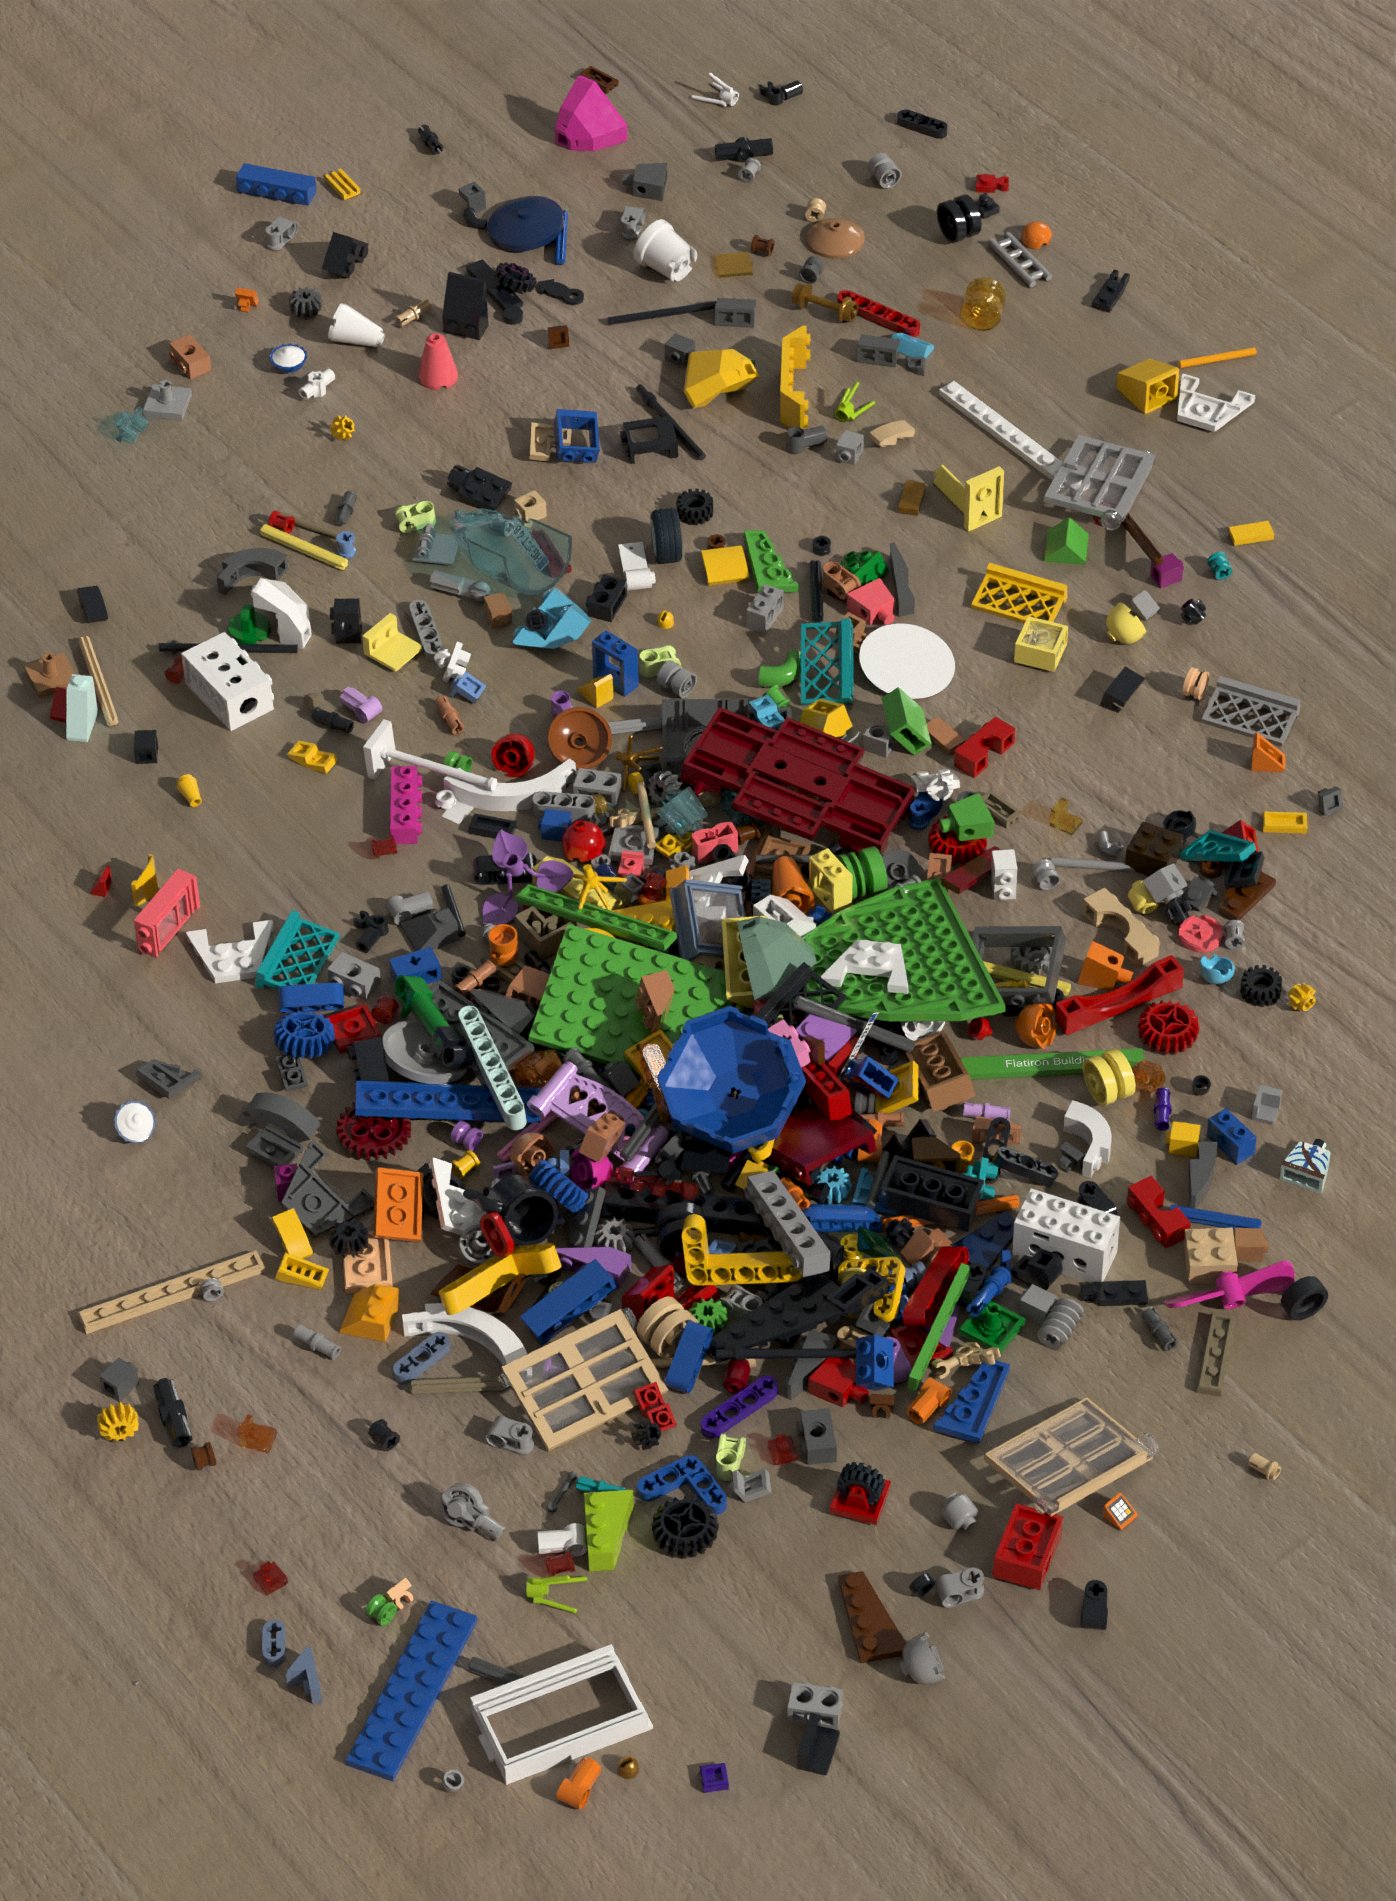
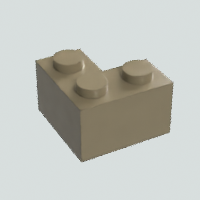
(541, 933)

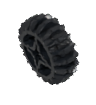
(684, 1520)

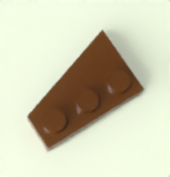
(1240, 901)

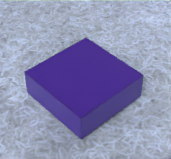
(714, 1777)

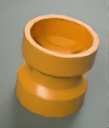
(966, 1152)

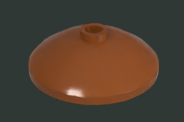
(581, 725)

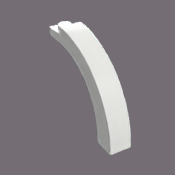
(511, 795)
(470, 1324)

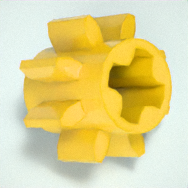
(342, 428)
(1301, 997)

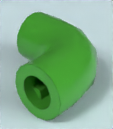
(782, 674)

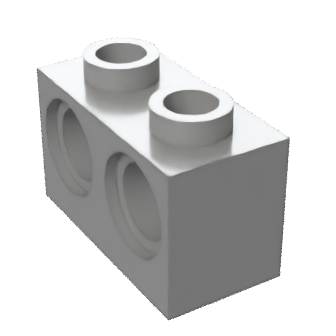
(764, 609)
(599, 782)
(816, 1699)

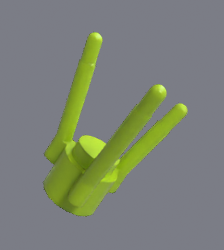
(846, 409)
(539, 1587)

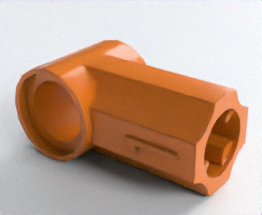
(875, 1156)
(932, 1395)
(577, 1788)

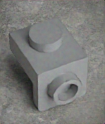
(752, 1485)

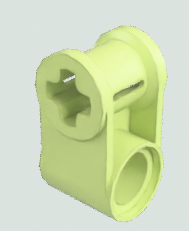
(416, 516)
(653, 659)
(729, 1456)

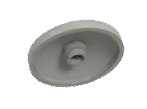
(411, 1054)

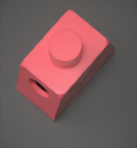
(872, 603)

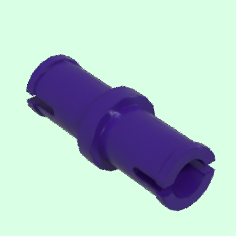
(1162, 1109)

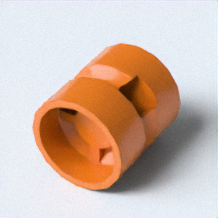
(503, 945)

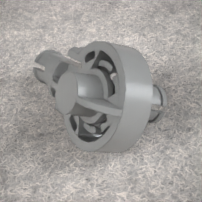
(476, 1247)
(468, 1510)

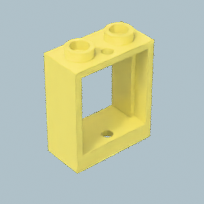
(830, 881)

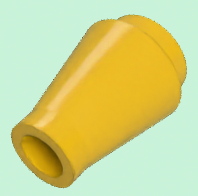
(189, 789)

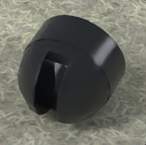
(1201, 1082)

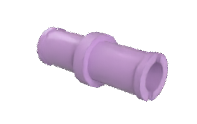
(986, 1110)

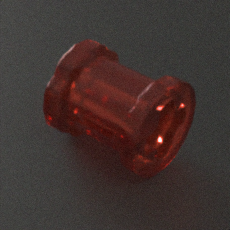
(176, 671)
(384, 847)
(559, 1564)

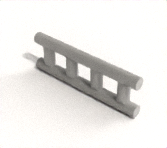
(1019, 267)

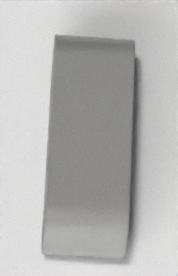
(579, 805)

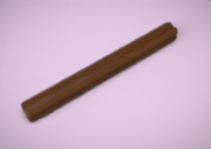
(1143, 540)

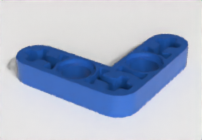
(689, 1477)

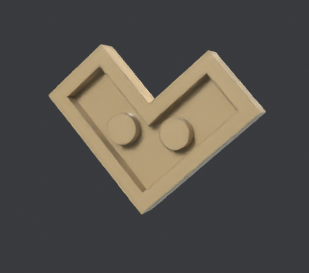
(542, 438)

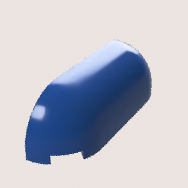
(842, 1218)

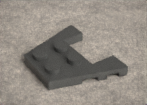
(314, 1201)

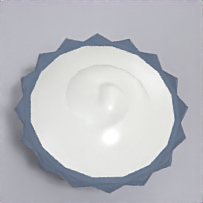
(134, 1121)

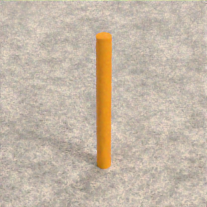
(1217, 357)

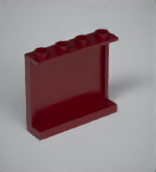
(813, 1140)

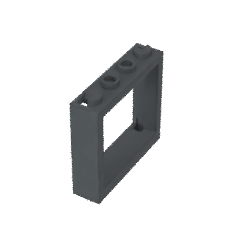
(1025, 937)

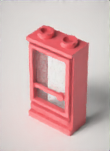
(166, 912)

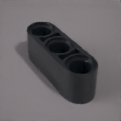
(724, 852)
(488, 873)

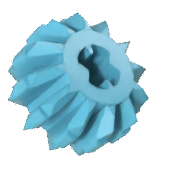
(838, 1182)

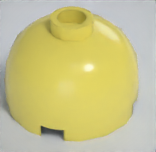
(1123, 625)

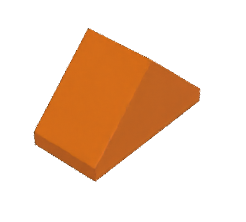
(1266, 756)

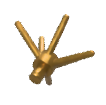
(631, 759)

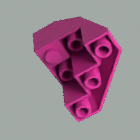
(588, 119)

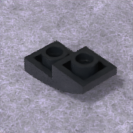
(92, 603)

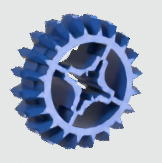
(304, 1034)
(559, 1186)

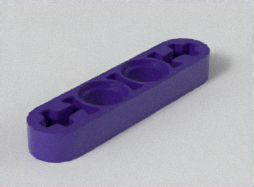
(743, 1410)

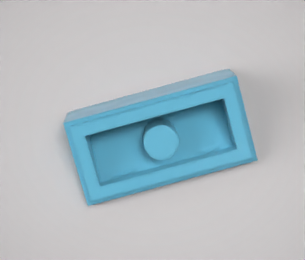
(912, 346)

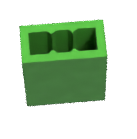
(906, 721)

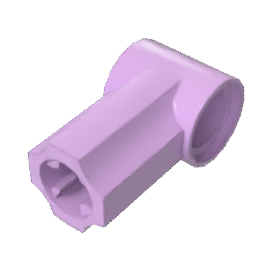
(364, 707)

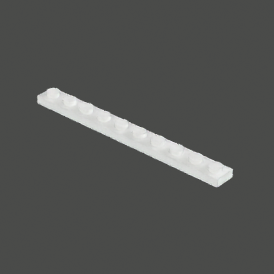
(1001, 429)

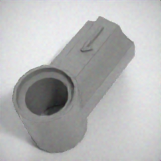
(403, 909)

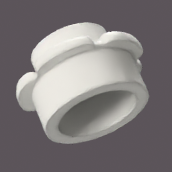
(445, 799)

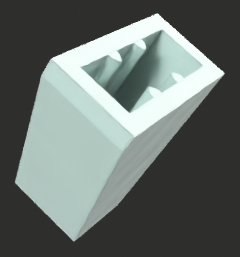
(80, 708)

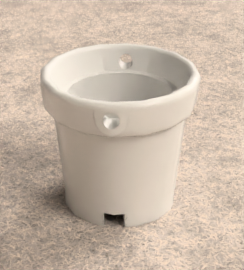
(664, 251)

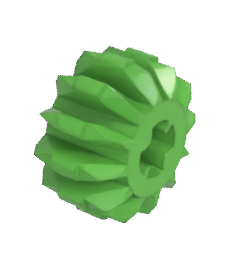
(710, 1314)

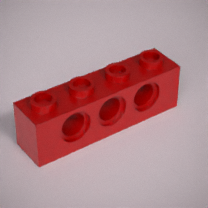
(827, 1091)

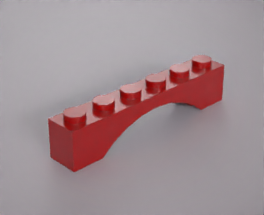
(1083, 1011)

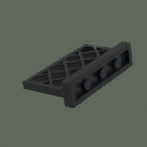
(792, 988)

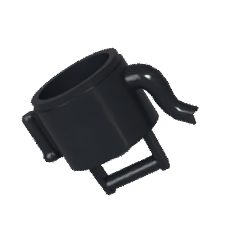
(523, 1206)

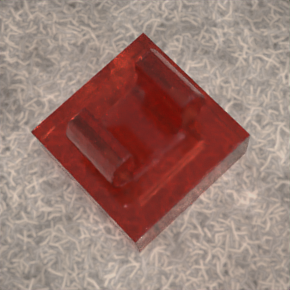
(782, 1449)
(270, 1577)

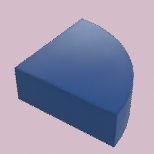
(1005, 1260)

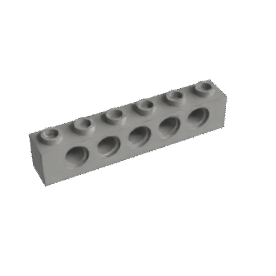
(788, 1223)

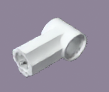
(570, 1539)

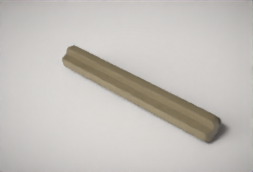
(449, 1385)

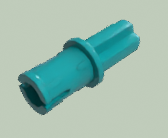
(590, 1485)

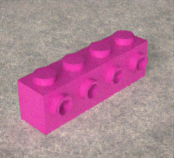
(404, 804)

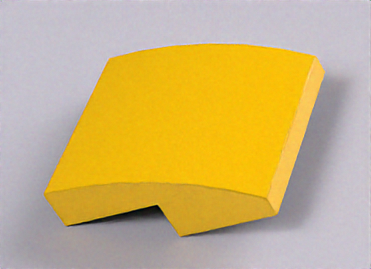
(725, 565)

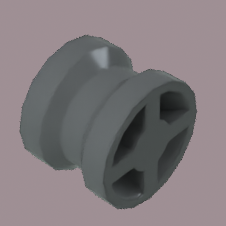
(864, 1103)

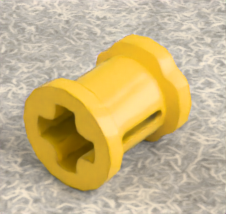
(465, 1164)

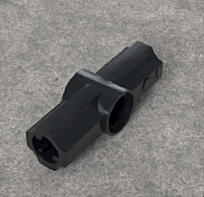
(743, 149)
(172, 1412)

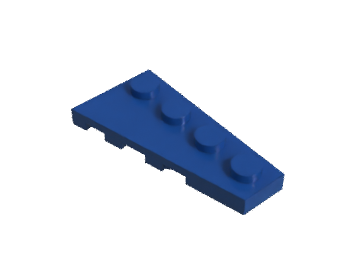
(975, 1403)

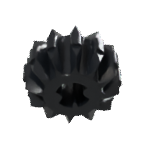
(348, 1238)

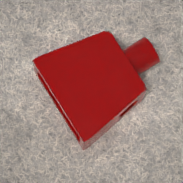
(836, 1382)

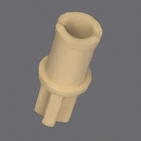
(413, 313)

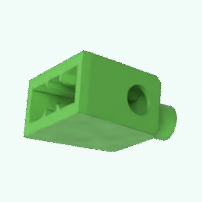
(969, 819)

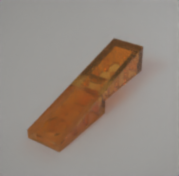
(651, 1063)

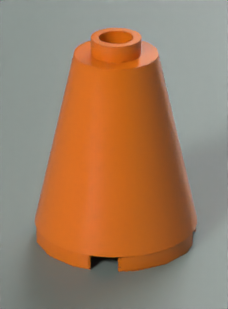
(791, 885)

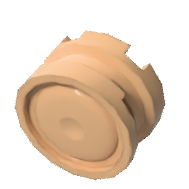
(1195, 683)

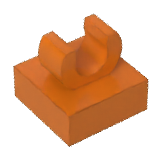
(246, 298)

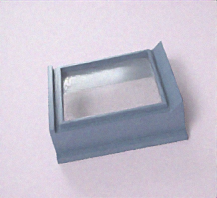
(698, 916)

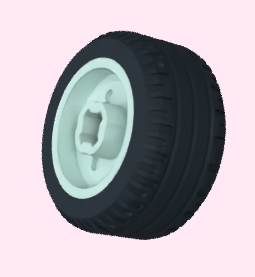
(666, 535)

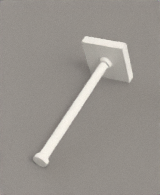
(381, 749)

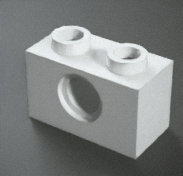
(1004, 874)

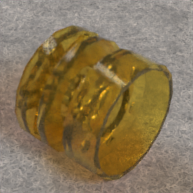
(983, 304)

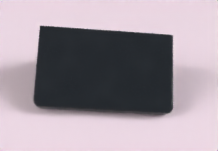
(817, 1747)

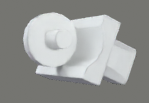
(445, 659)

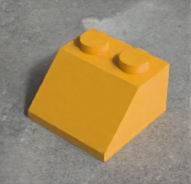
(372, 1312)

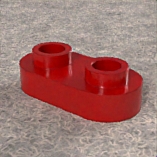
(497, 1234)

